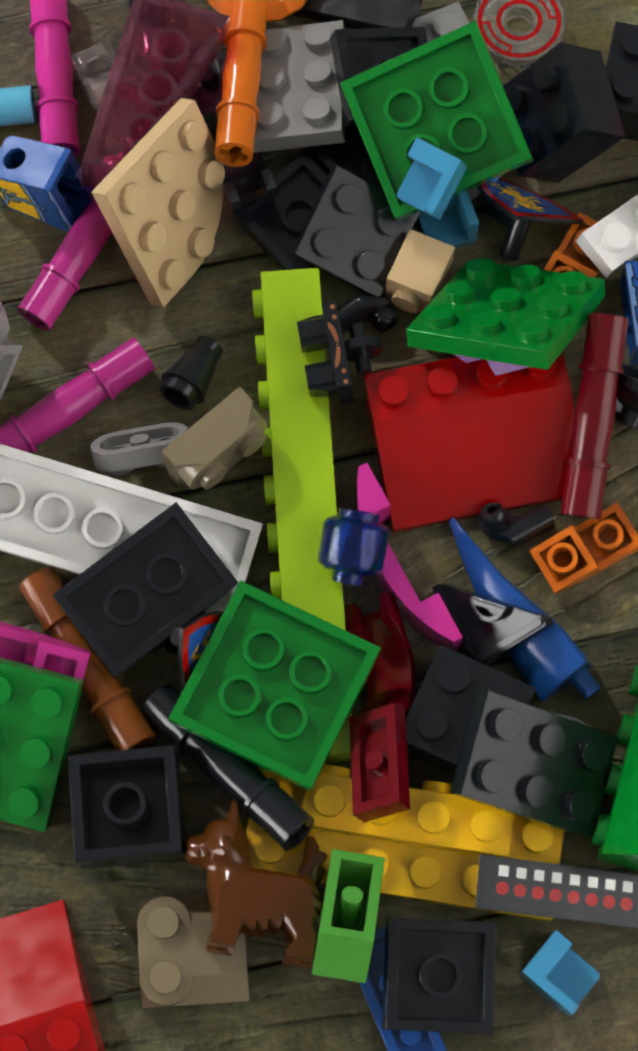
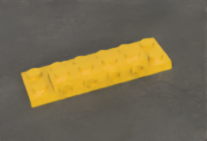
(426, 849)

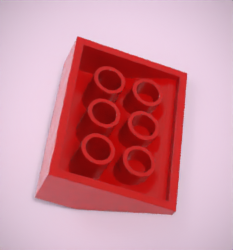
(465, 438)
(44, 984)

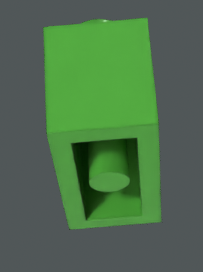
(348, 916)

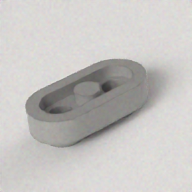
(134, 448)

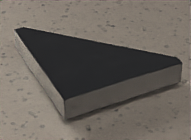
(489, 625)

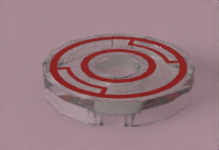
(520, 48)

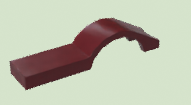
(379, 732)

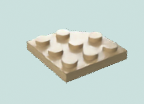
(166, 201)

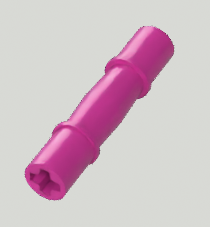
(54, 74)
(69, 264)
(77, 397)

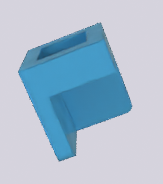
(430, 179)
(457, 225)
(560, 974)

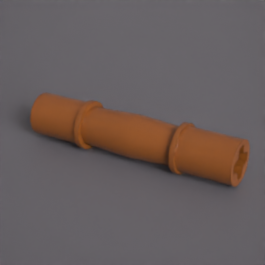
(110, 699)

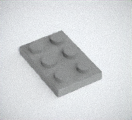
(299, 89)

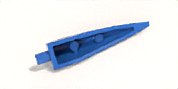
(545, 661)

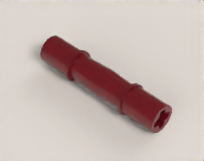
(594, 415)

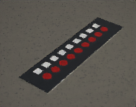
(557, 891)

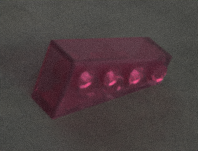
(158, 61)

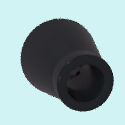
(191, 374)

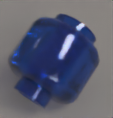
(353, 545)

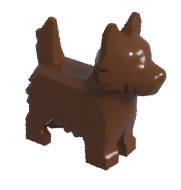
(257, 898)

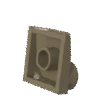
(215, 443)
(175, 958)

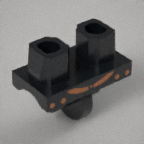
(333, 376)

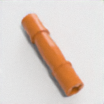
(241, 82)

